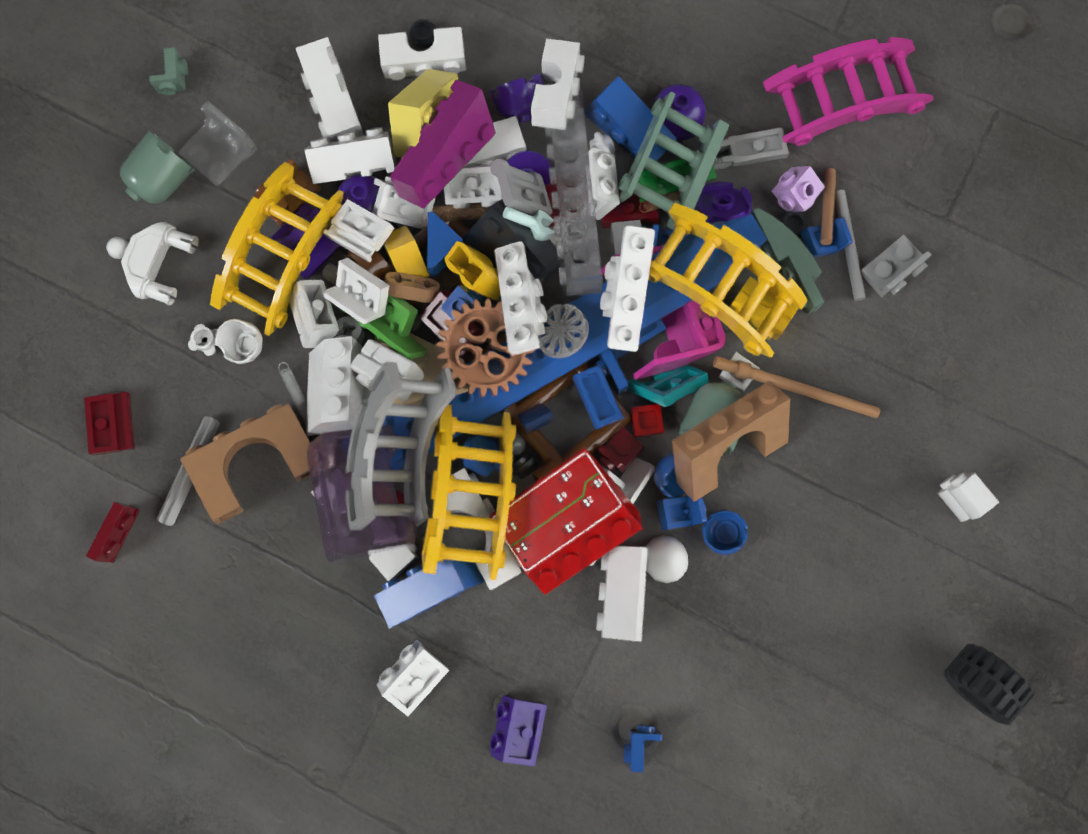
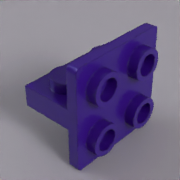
(290, 237)

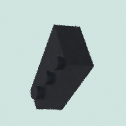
(495, 231)

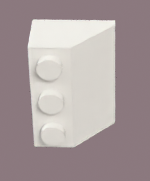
(332, 386)
(623, 593)

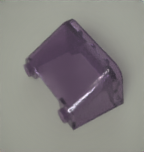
(330, 481)

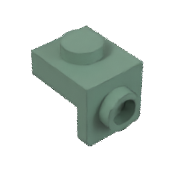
(174, 76)

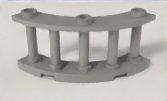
(365, 439)

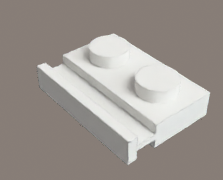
(358, 230)

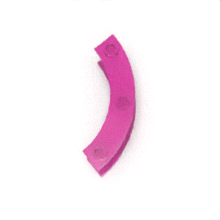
(845, 59)

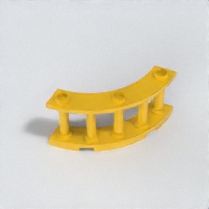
(248, 233)
(744, 255)
(445, 484)

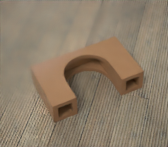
(697, 452)
(209, 463)

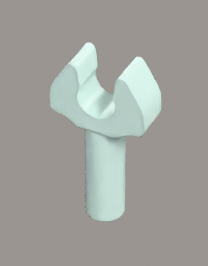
(537, 223)

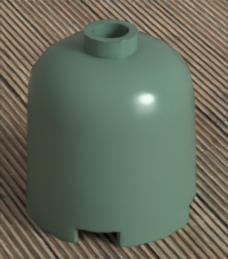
(153, 170)
(709, 401)

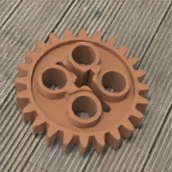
(477, 373)

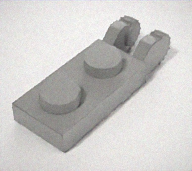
(752, 148)

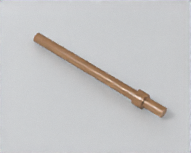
(744, 370)

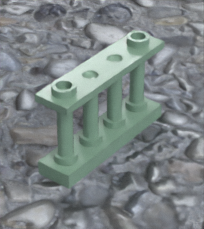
(700, 160)

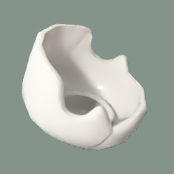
(239, 341)
(666, 559)

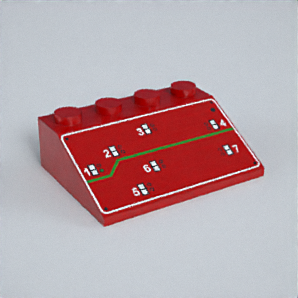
(568, 521)

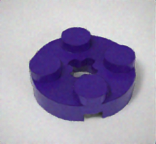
(736, 202)

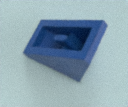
(440, 241)

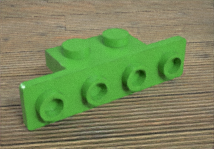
(395, 328)

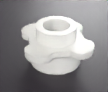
(603, 143)
(197, 336)

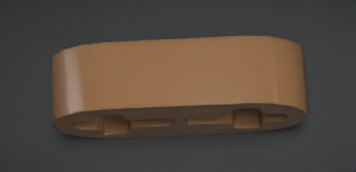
(412, 287)

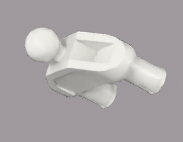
(144, 257)

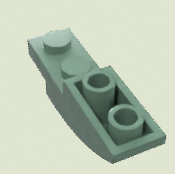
(790, 252)

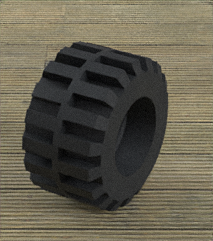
(989, 684)

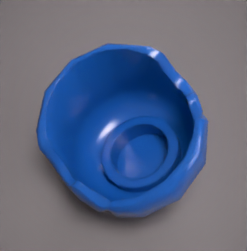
(665, 477)
(725, 532)

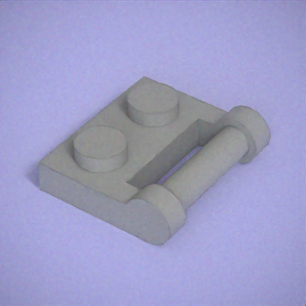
(520, 188)

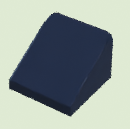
(535, 418)

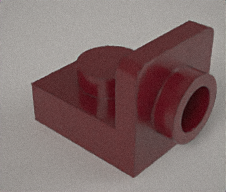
(620, 451)

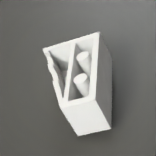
(328, 90)
(350, 156)

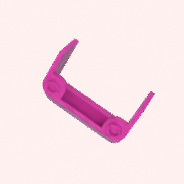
(690, 336)

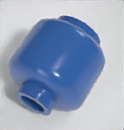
(481, 467)

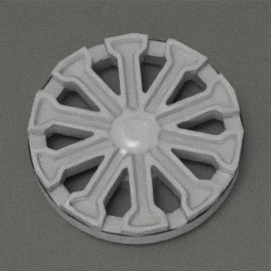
(563, 330)

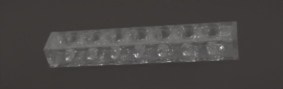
(572, 147)

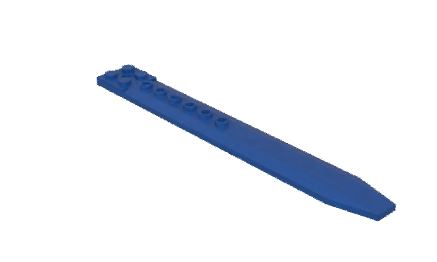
(659, 302)

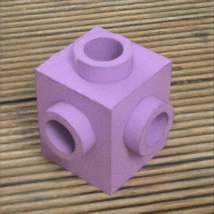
(798, 189)

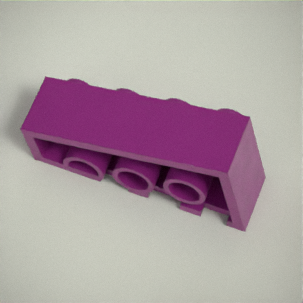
(444, 145)

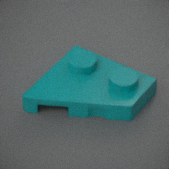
(670, 385)

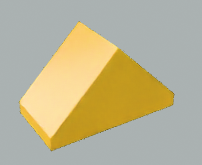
(405, 253)

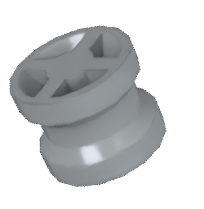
(348, 323)

